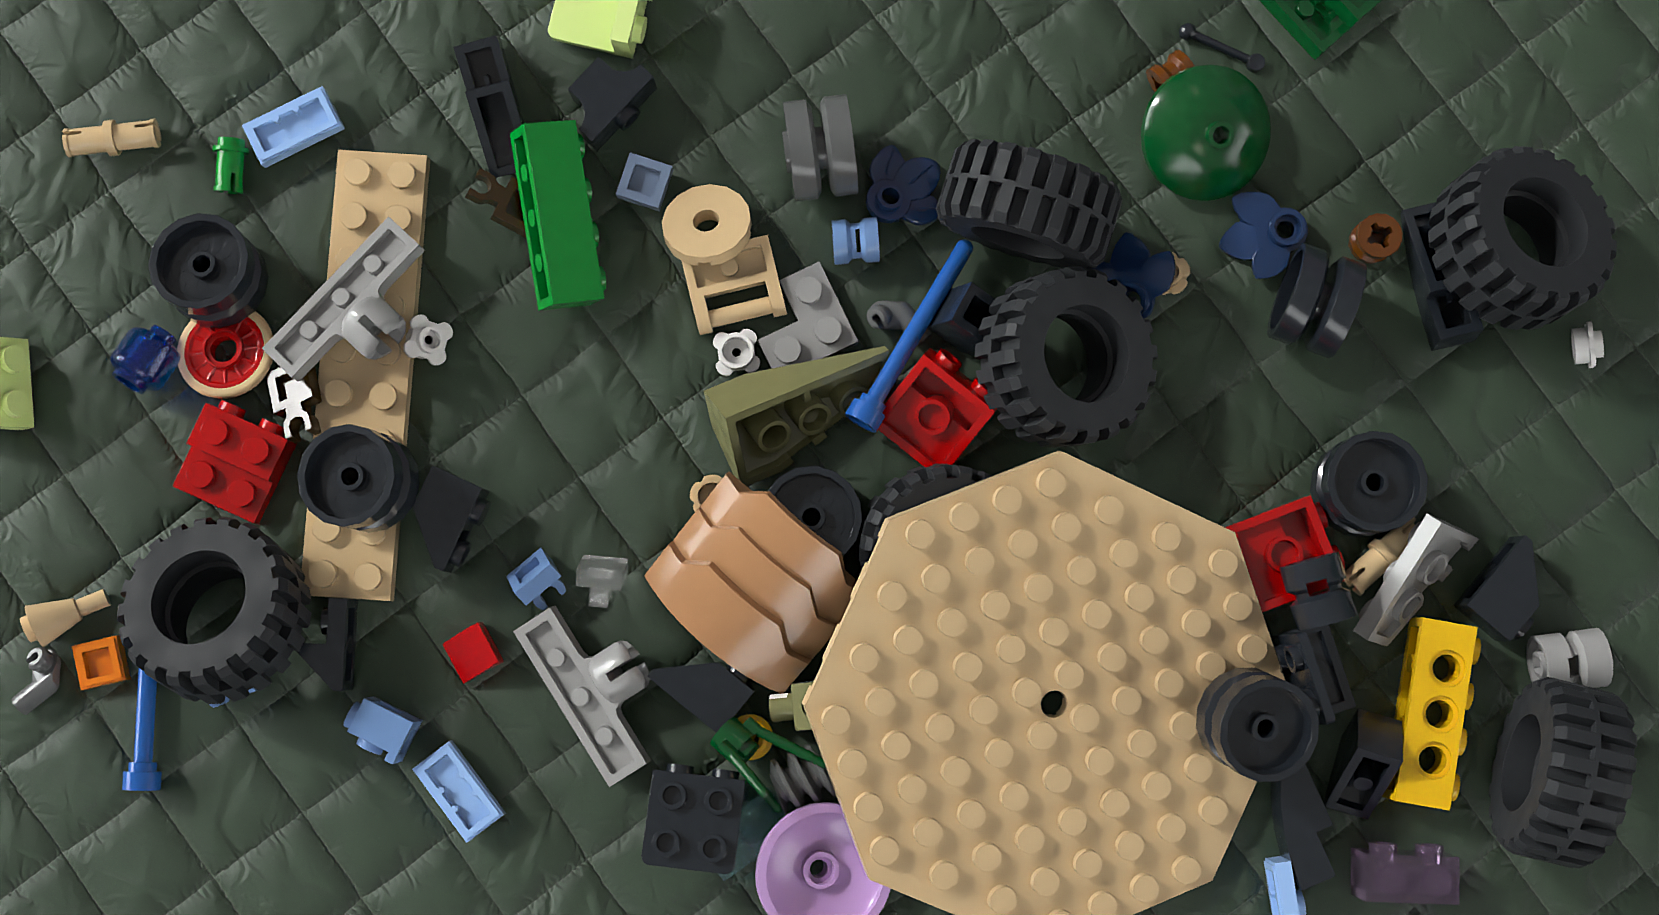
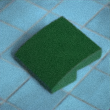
(1318, 22)

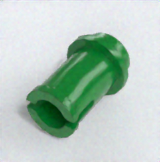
(229, 165)

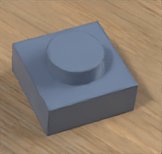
(644, 181)

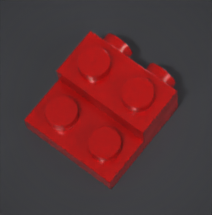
(936, 410)
(234, 461)
(1279, 539)

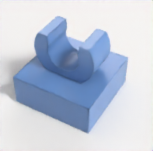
(534, 577)

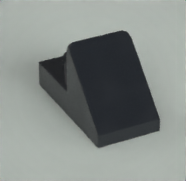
(335, 658)

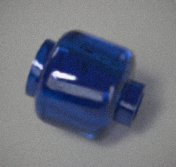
(145, 359)

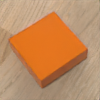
(101, 662)

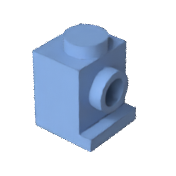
(382, 728)

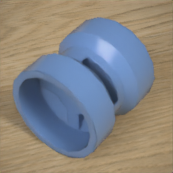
(845, 240)

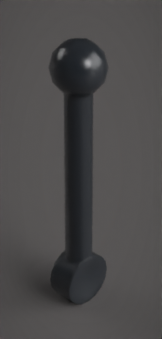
(1253, 63)

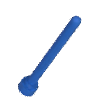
(869, 408)
(143, 772)

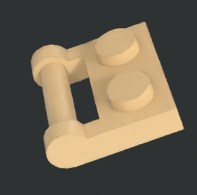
(748, 269)

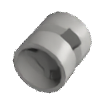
(1577, 658)

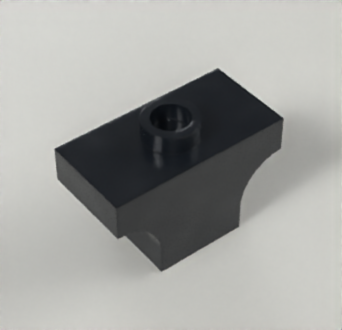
(609, 99)

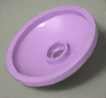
(785, 863)

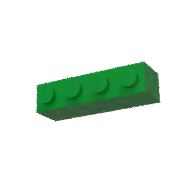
(557, 214)

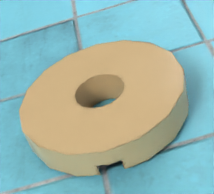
(705, 204)

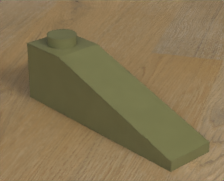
(782, 409)

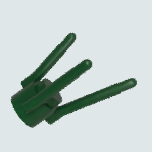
(737, 745)

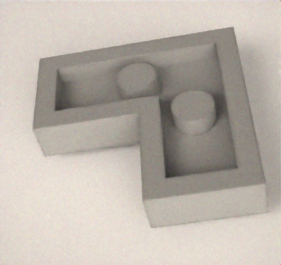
(820, 324)

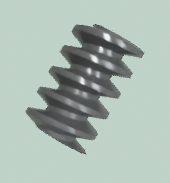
(799, 779)

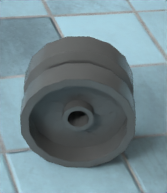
(820, 147)

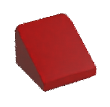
(473, 652)

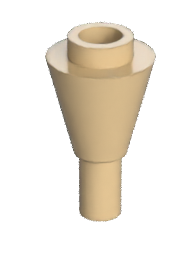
(52, 619)

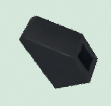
(446, 514)

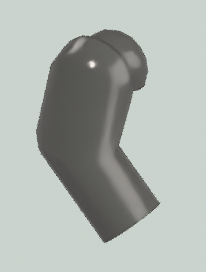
(893, 316)
(45, 680)

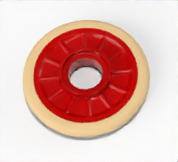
(230, 377)

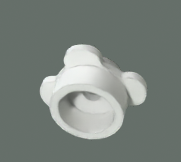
(415, 340)
(727, 343)
(1587, 345)

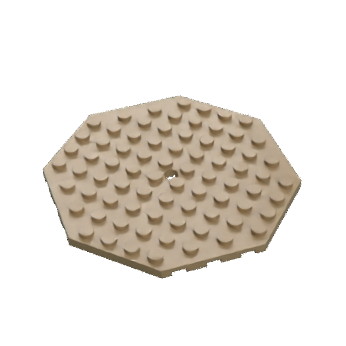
(943, 674)

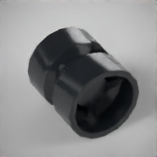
(1321, 607)

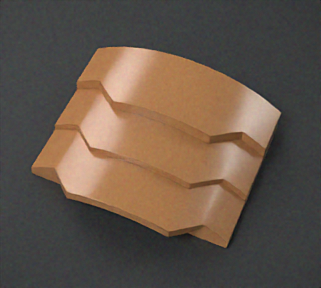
(753, 584)

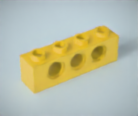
(1417, 690)

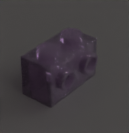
(1405, 875)

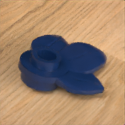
(907, 183)
(1257, 236)
(1139, 271)

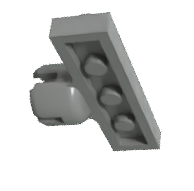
(349, 305)
(589, 691)

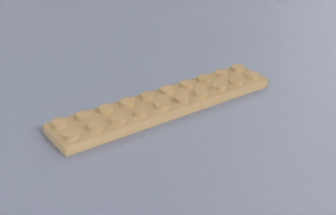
(360, 389)

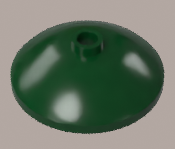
(1181, 128)

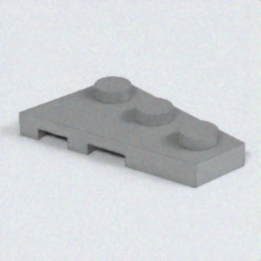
(1420, 564)

